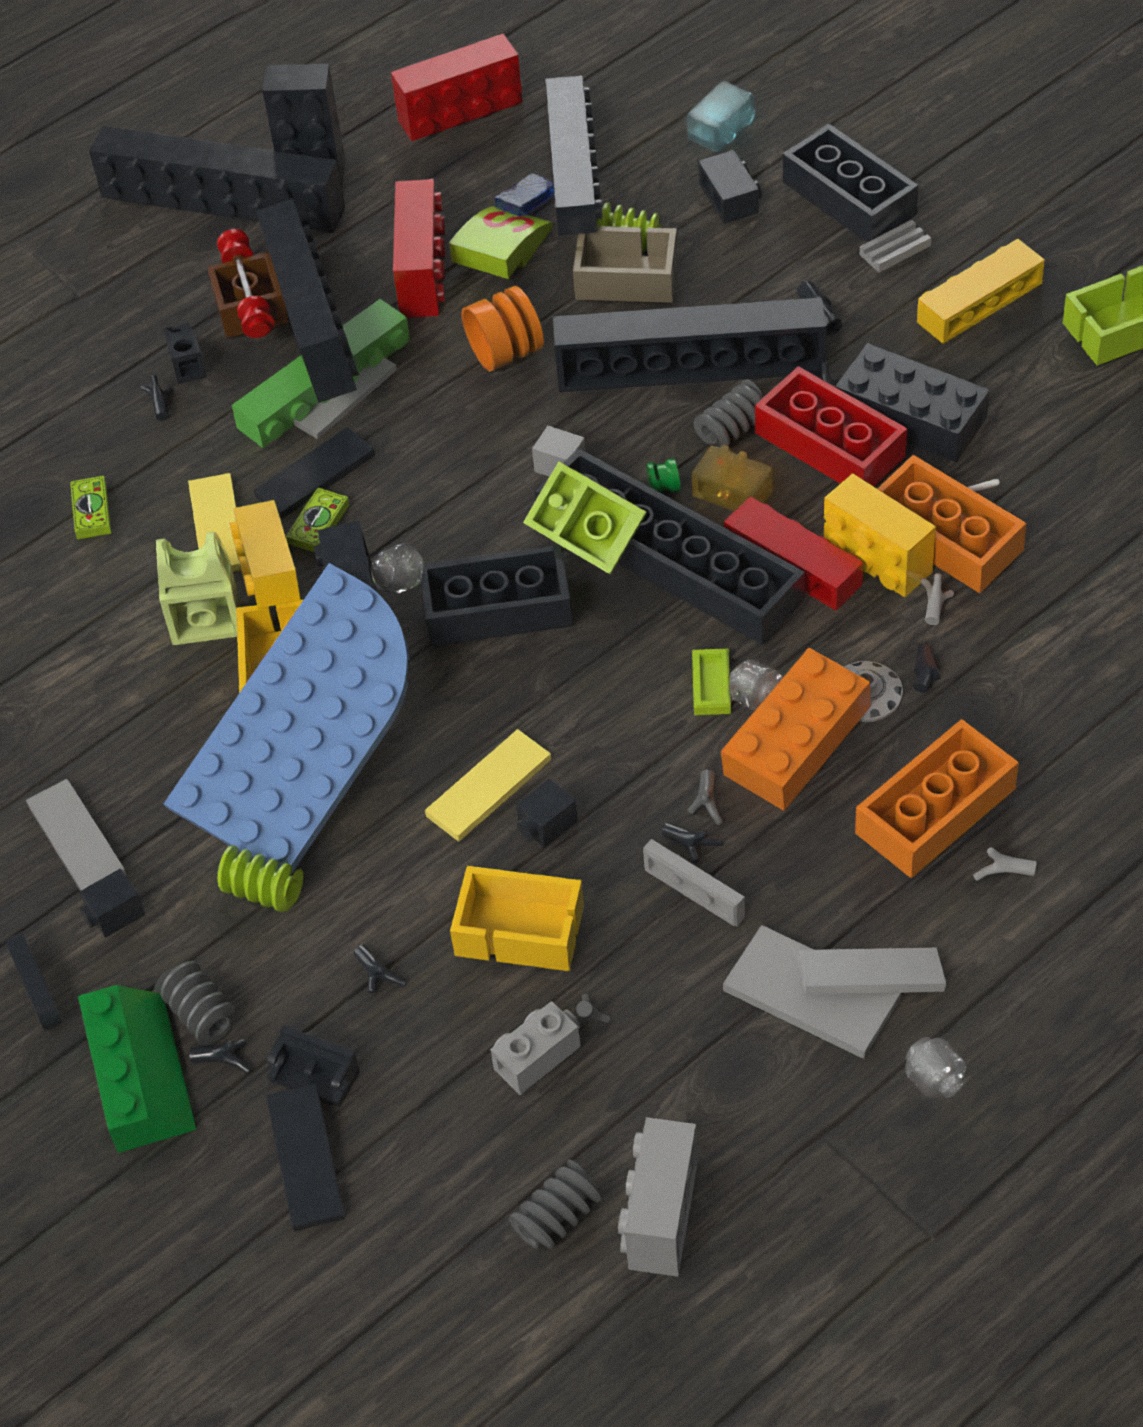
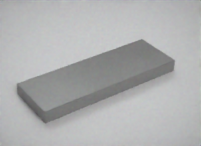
(325, 415)
(74, 834)
(871, 971)

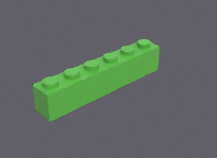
(289, 393)

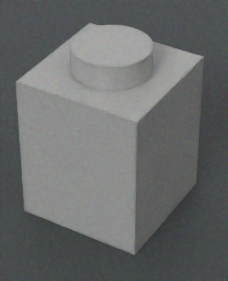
(554, 446)

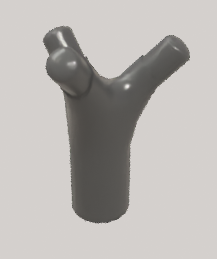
(706, 796)
(587, 1012)

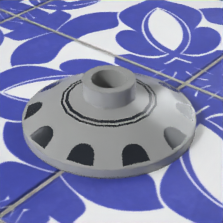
(884, 688)

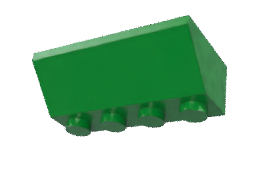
(136, 1066)

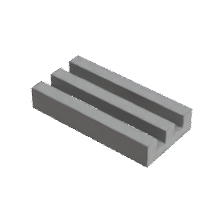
(891, 243)

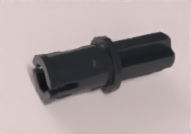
(809, 290)

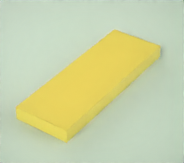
(213, 511)
(488, 785)

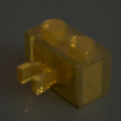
(730, 478)

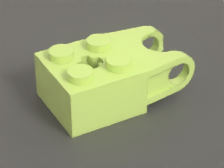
(197, 591)

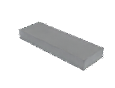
(694, 883)

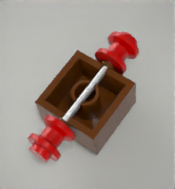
(246, 288)

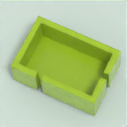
(1103, 320)

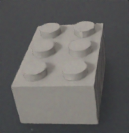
(659, 1196)

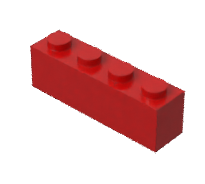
(829, 571)

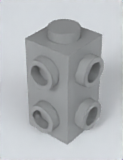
(536, 1046)

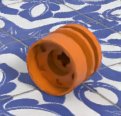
(502, 328)

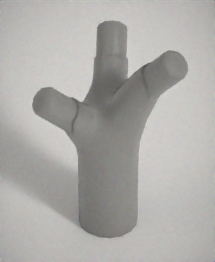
(935, 599)
(1005, 863)

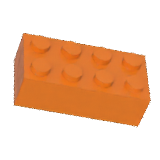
(971, 533)
(796, 728)
(936, 798)

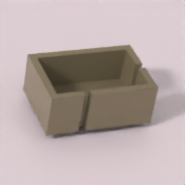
(613, 268)

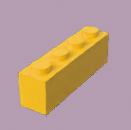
(980, 291)
(264, 554)

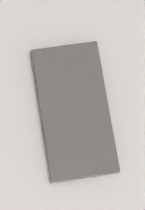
(771, 981)

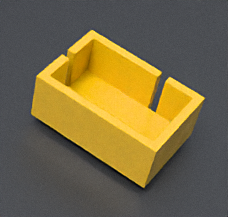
(880, 534)
(257, 635)
(517, 918)

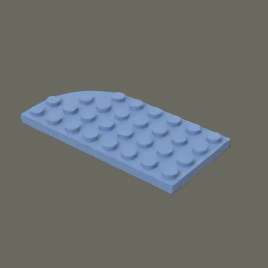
(300, 724)

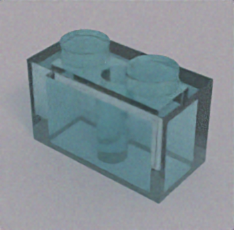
(720, 116)

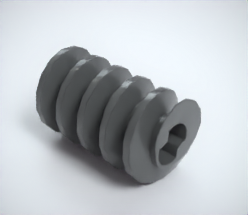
(729, 415)
(196, 1002)
(555, 1205)

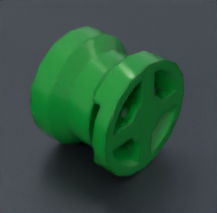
(666, 475)

